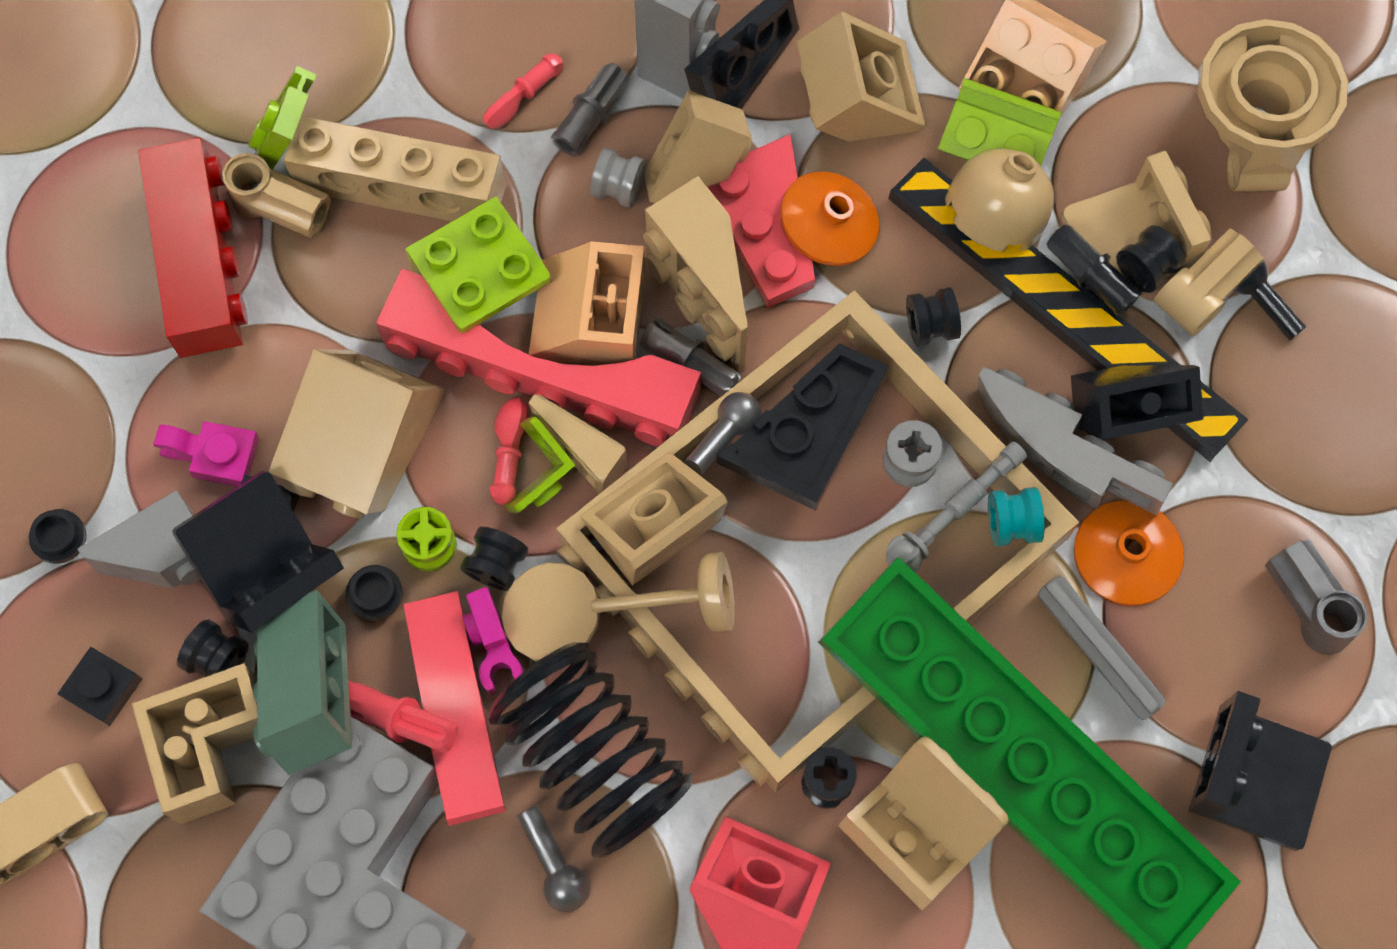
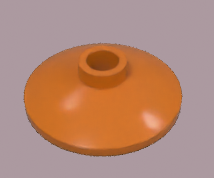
(818, 230)
(1113, 570)

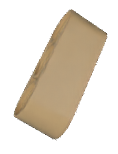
(46, 819)

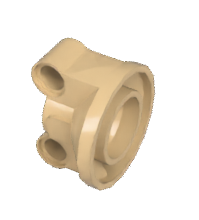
(1287, 76)

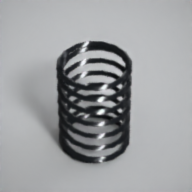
(558, 698)

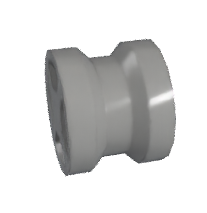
(617, 177)
(907, 465)

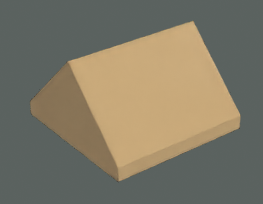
(654, 516)

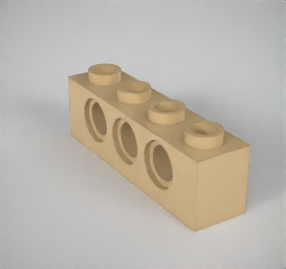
(393, 169)

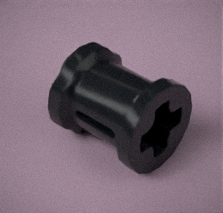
(843, 769)

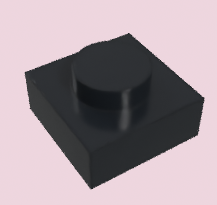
(100, 686)

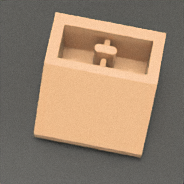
(1036, 55)
(590, 305)

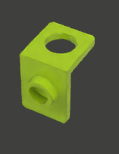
(547, 484)

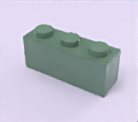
(302, 685)

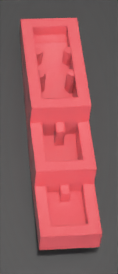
(452, 690)

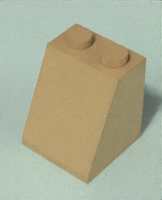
(353, 430)

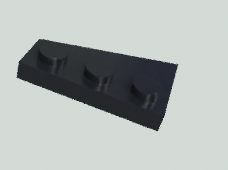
(744, 54)
(810, 430)

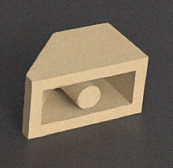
(700, 141)

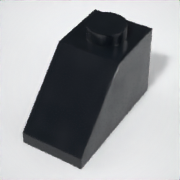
(1136, 398)

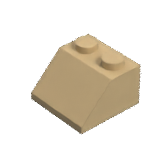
(859, 80)

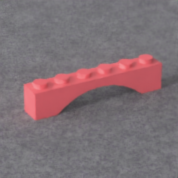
(637, 395)

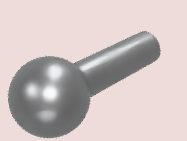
(735, 418)
(565, 885)

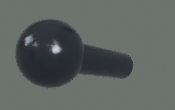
(1271, 302)

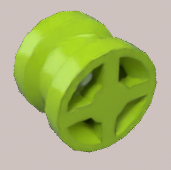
(423, 527)

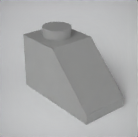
(145, 546)

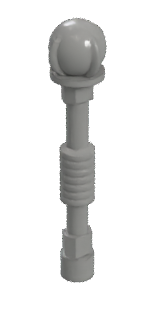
(913, 547)

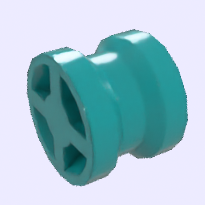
(1015, 516)

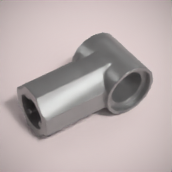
(1315, 592)

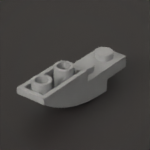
(1047, 433)

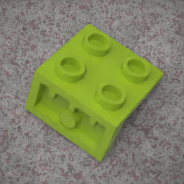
(478, 265)

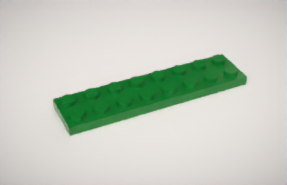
(1032, 760)

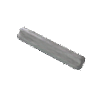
(1101, 648)

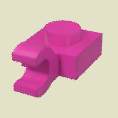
(216, 455)
(486, 628)

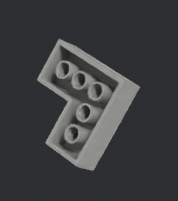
(319, 855)

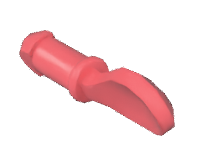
(507, 106)
(509, 432)

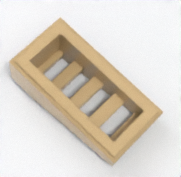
(593, 453)

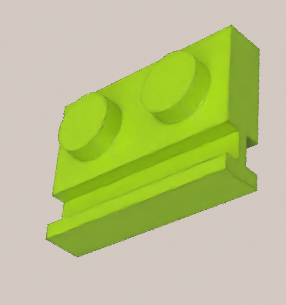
(281, 118)
(995, 119)

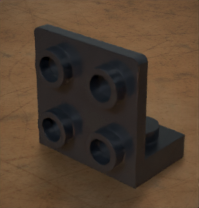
(254, 553)
(1260, 775)

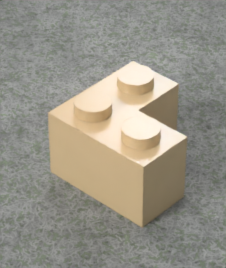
(185, 739)

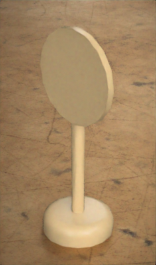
(561, 605)

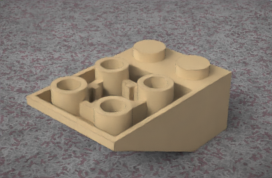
(696, 255)

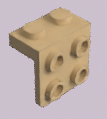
(1156, 199)
(924, 822)

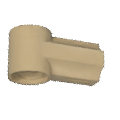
(276, 197)
(1198, 293)

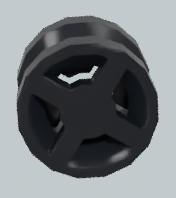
(1150, 258)
(933, 316)
(494, 558)
(211, 651)

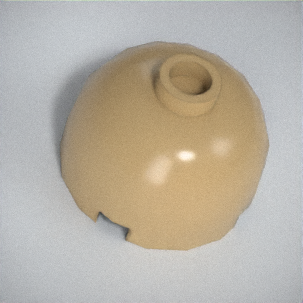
(1001, 199)

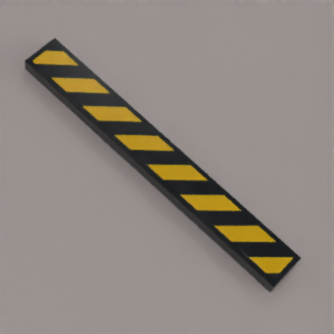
(1058, 303)

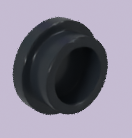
(57, 536)
(374, 592)

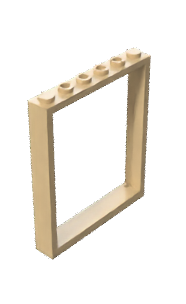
(946, 415)

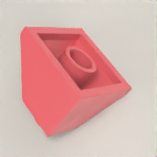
(756, 888)

